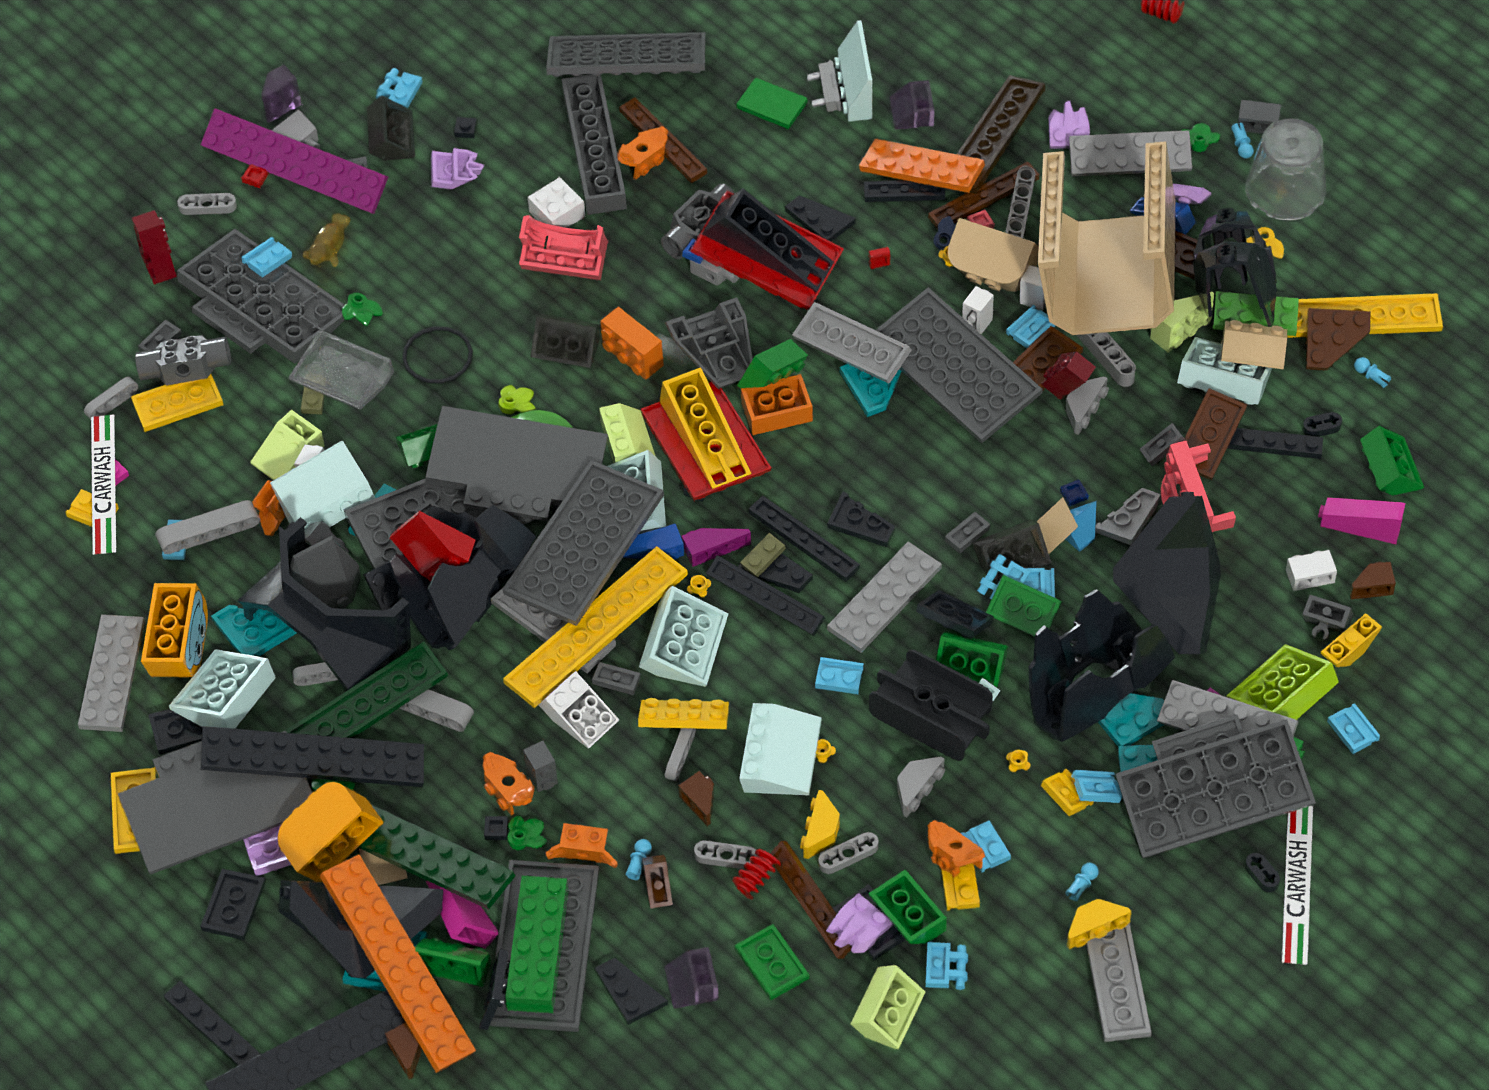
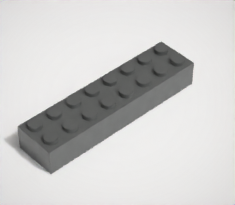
(594, 144)

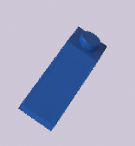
(665, 538)

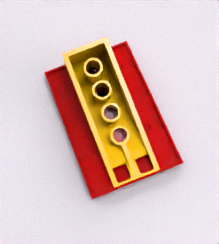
(703, 435)

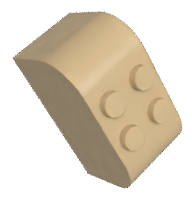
(991, 255)

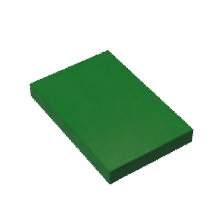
(772, 103)
(1023, 606)
(771, 962)

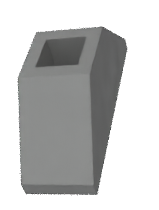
(1084, 402)
(917, 781)

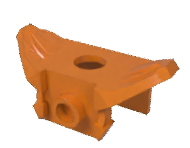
(643, 161)
(270, 510)
(495, 770)
(583, 844)
(952, 848)

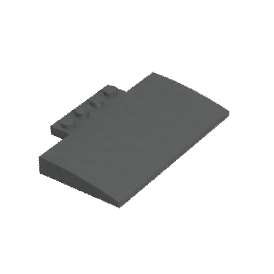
(254, 310)
(510, 460)
(1213, 783)
(203, 810)

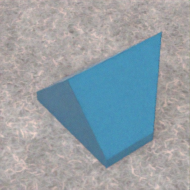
(1085, 532)

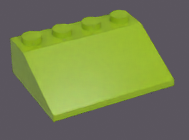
(1287, 683)

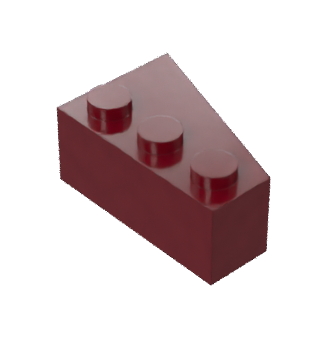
(153, 246)
(1067, 374)

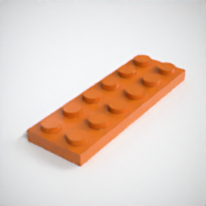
(922, 165)

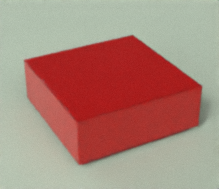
(255, 176)
(879, 258)

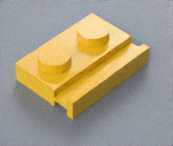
(82, 508)
(1064, 793)
(962, 890)

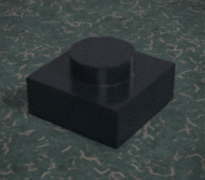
(465, 127)
(496, 827)

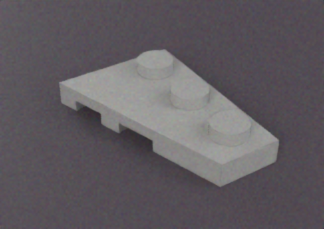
(1131, 518)

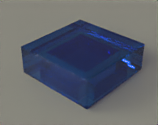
(1074, 492)

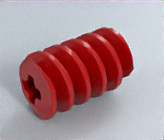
(1163, 9)
(754, 872)

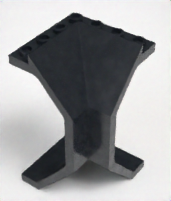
(348, 640)

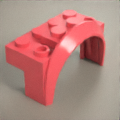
(564, 251)
(1182, 470)

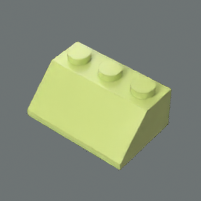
(625, 431)
(888, 1006)

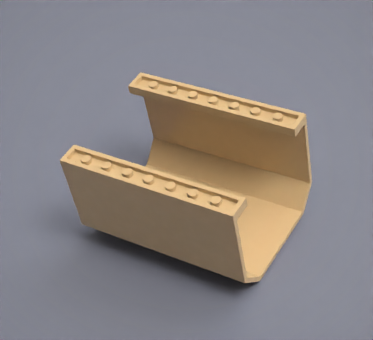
(1108, 270)

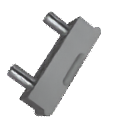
(830, 87)

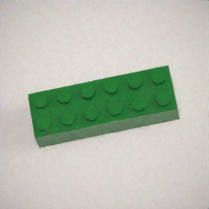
(537, 944)

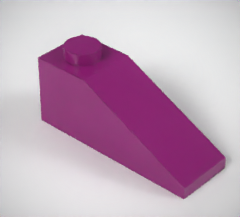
(709, 542)

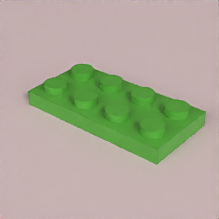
(1247, 310)

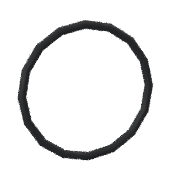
(437, 381)

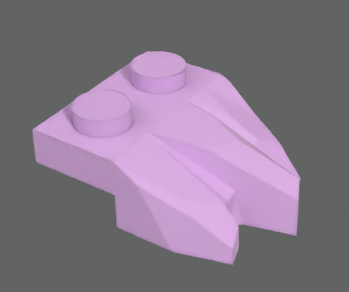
(1065, 125)
(454, 168)
(1190, 194)
(265, 852)
(858, 924)

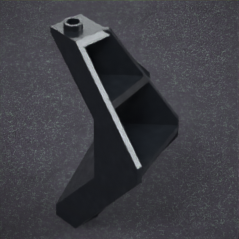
(1174, 573)
(315, 911)

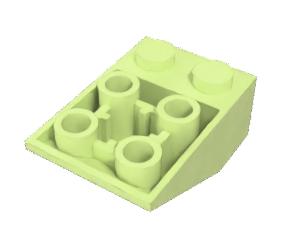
(1181, 323)
(285, 444)

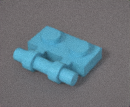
(405, 87)
(1013, 571)
(938, 965)

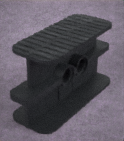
(947, 729)

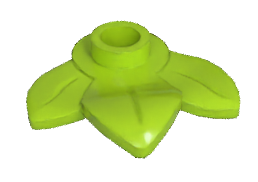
(515, 400)

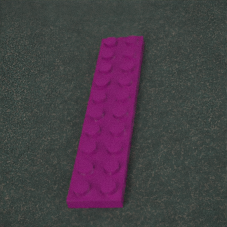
(294, 161)

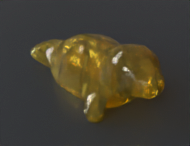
(328, 241)

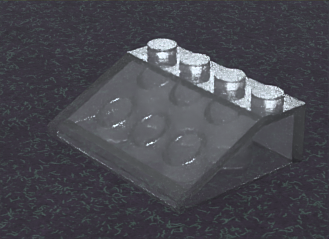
(342, 370)

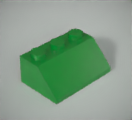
(773, 365)
(417, 445)
(1391, 462)
(972, 657)
(909, 909)
(454, 961)

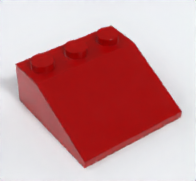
(430, 542)

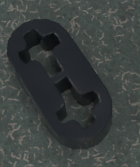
(1322, 424)
(1259, 874)

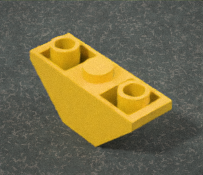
(1352, 642)
(821, 827)
(1095, 921)

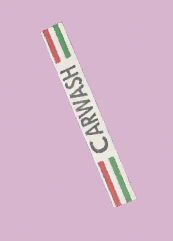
(103, 484)
(1297, 886)

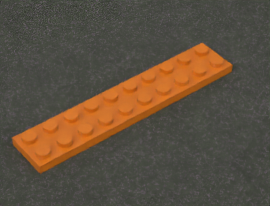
(397, 963)

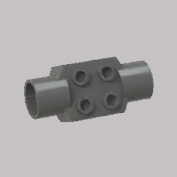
(691, 219)
(183, 359)

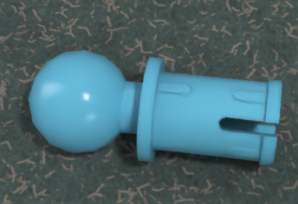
(1242, 141)
(1362, 365)
(642, 849)
(1088, 872)

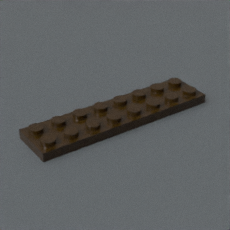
(1001, 123)

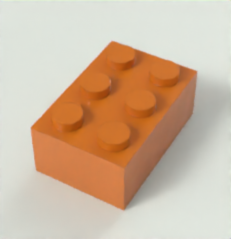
(631, 343)
(777, 405)

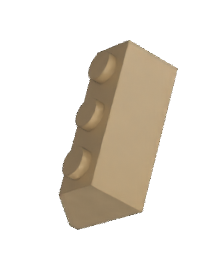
(1254, 344)

